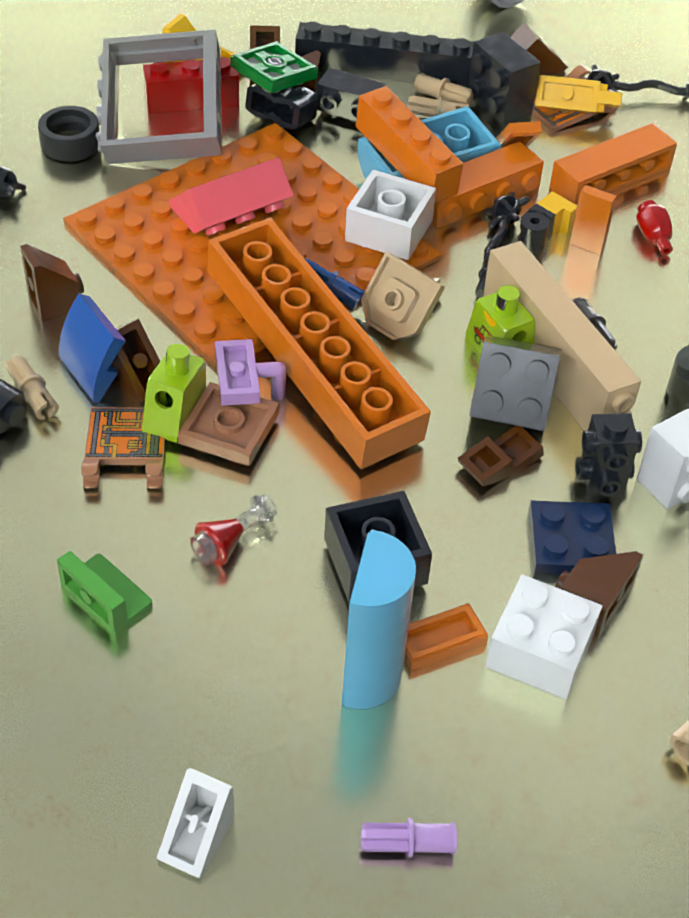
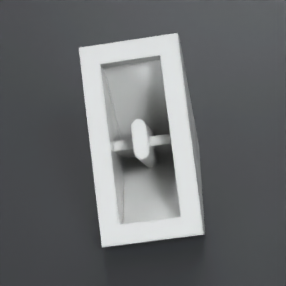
(197, 823)

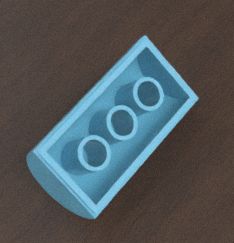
(456, 129)
(378, 622)

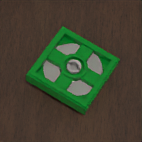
(273, 67)

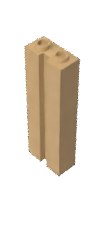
(589, 371)

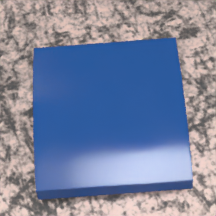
(90, 346)

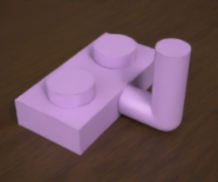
(240, 373)

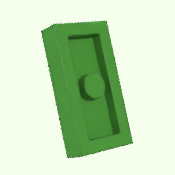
(103, 590)

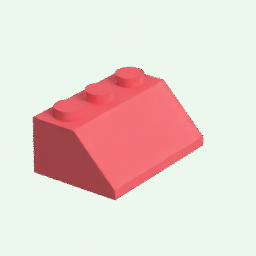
(233, 197)

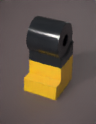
(545, 220)

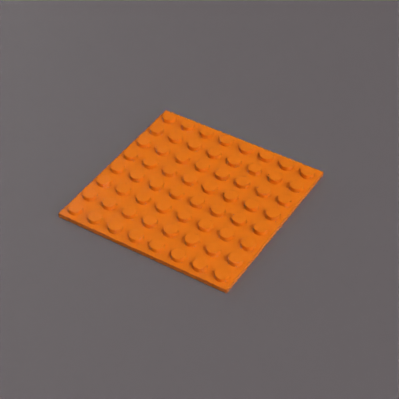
(168, 262)

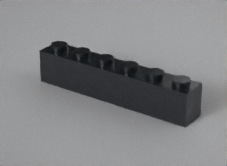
(386, 54)

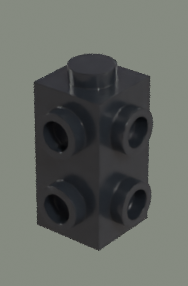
(340, 92)
(608, 454)

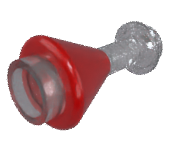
(217, 539)

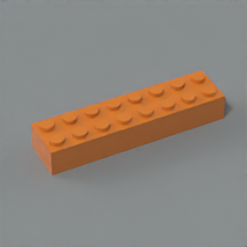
(318, 342)

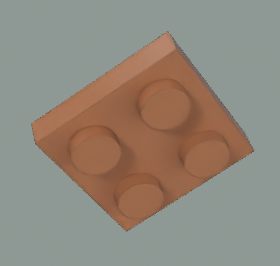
(228, 430)

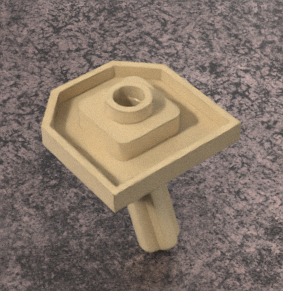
(399, 298)

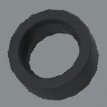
(68, 119)

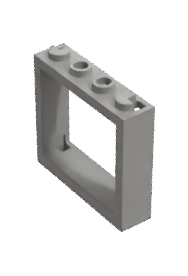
(159, 49)

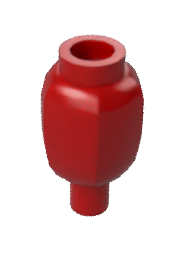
(655, 225)

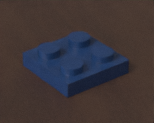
(567, 533)

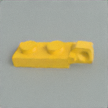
(575, 95)

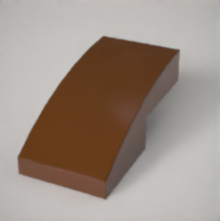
(499, 459)

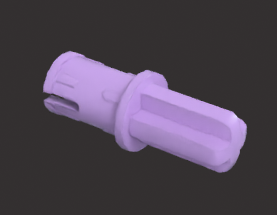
(409, 837)

